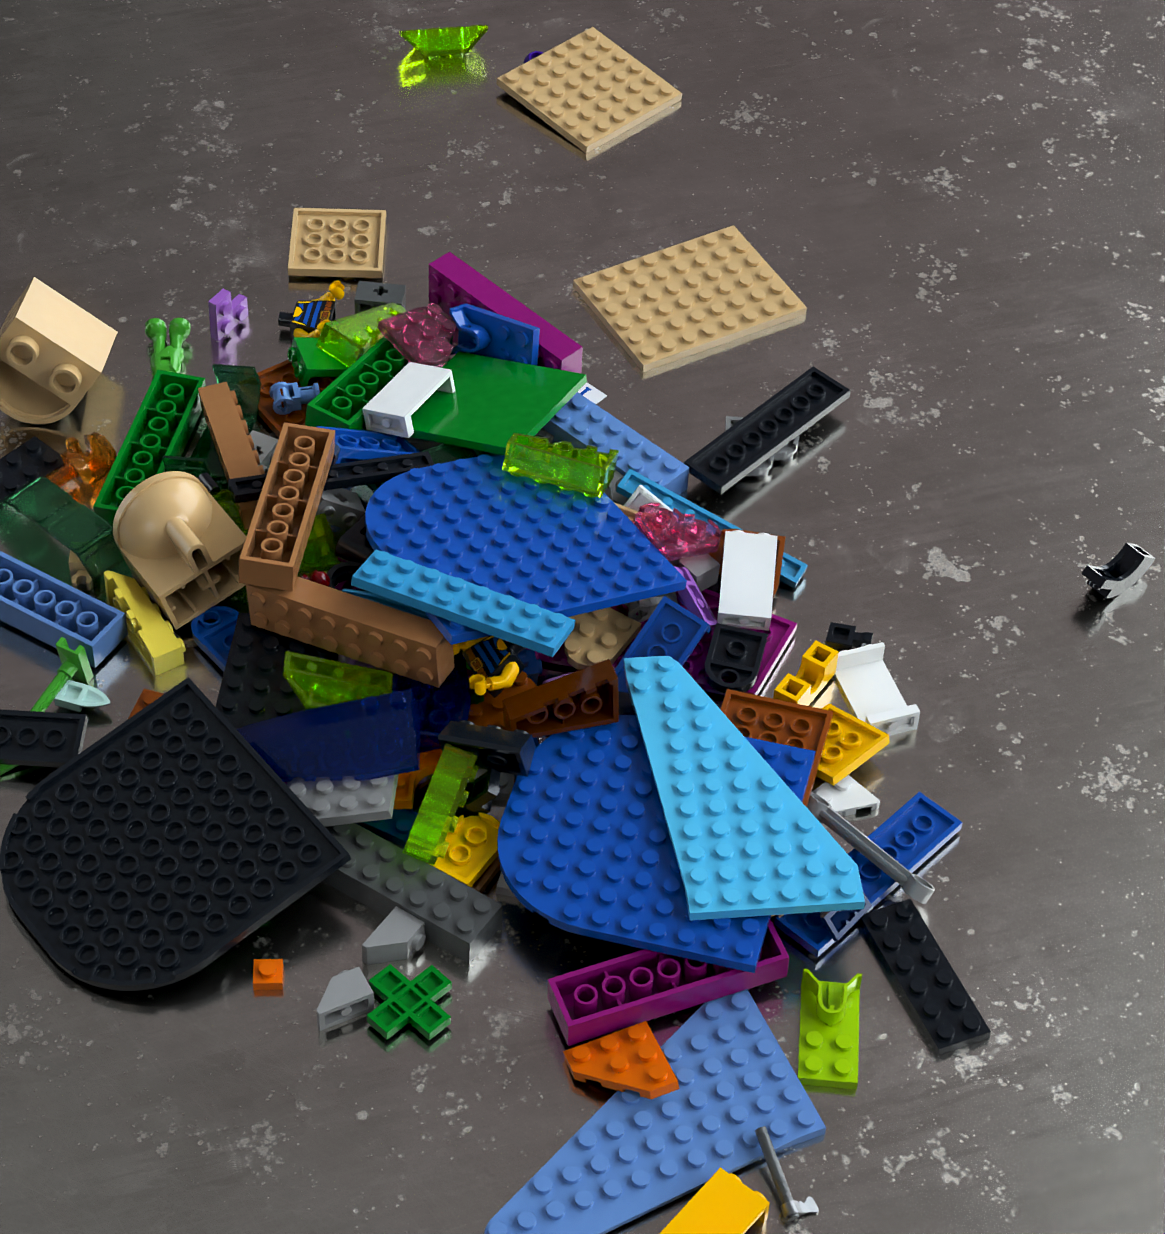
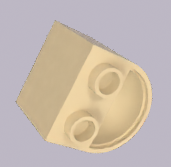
(49, 355)
(179, 545)

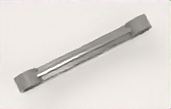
(911, 883)

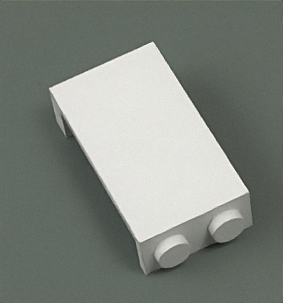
(393, 406)
(747, 580)
(872, 690)

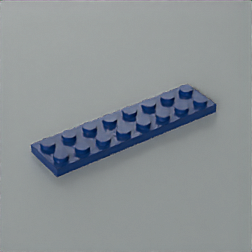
(908, 837)

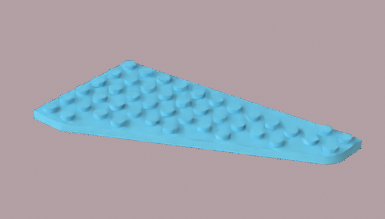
(731, 819)

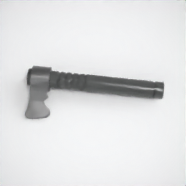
(790, 1208)

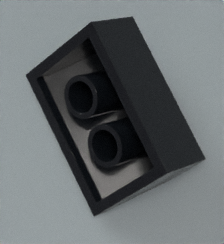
(493, 746)

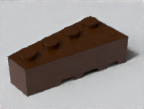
(567, 703)

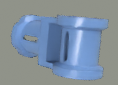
(292, 396)

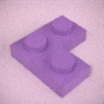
(226, 313)

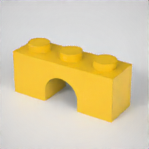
(815, 671)

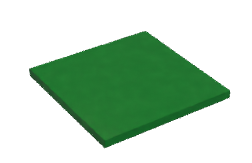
(493, 402)

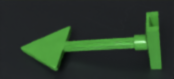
(74, 665)

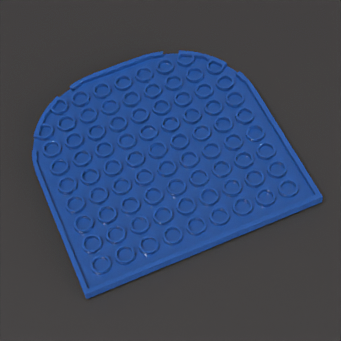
(516, 539)
(596, 853)

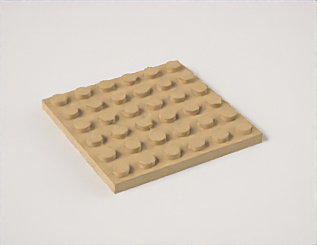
(589, 89)

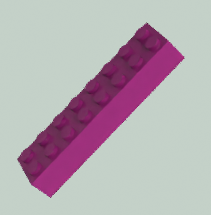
(457, 283)
(651, 986)

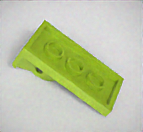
(828, 1032)

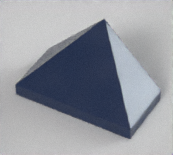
(841, 921)

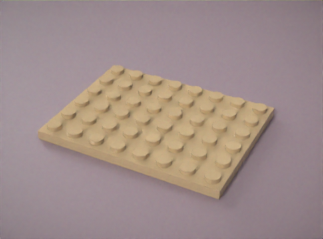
(689, 298)

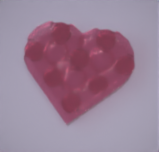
(421, 334)
(677, 533)

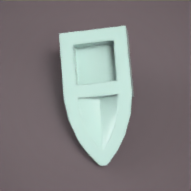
(79, 695)

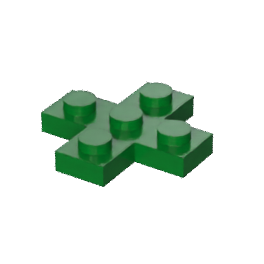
(409, 1002)

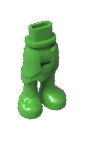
(172, 356)

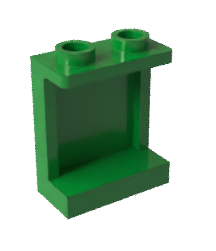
(312, 361)

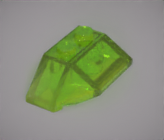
(444, 40)
(330, 682)

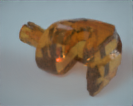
(86, 466)

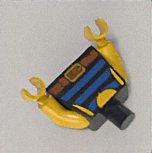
(311, 315)
(492, 662)

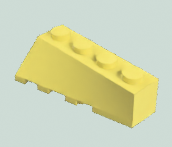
(145, 624)

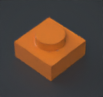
(268, 974)

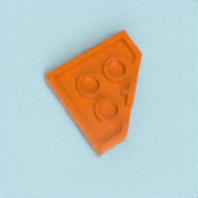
(624, 1061)

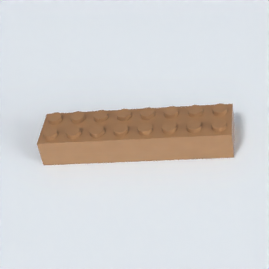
(287, 507)
(354, 629)

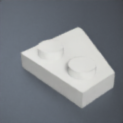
(847, 796)

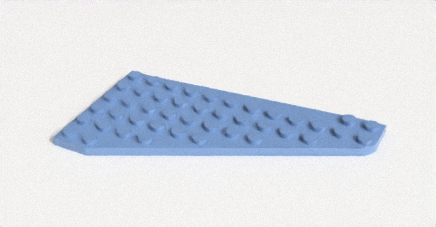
(658, 1149)

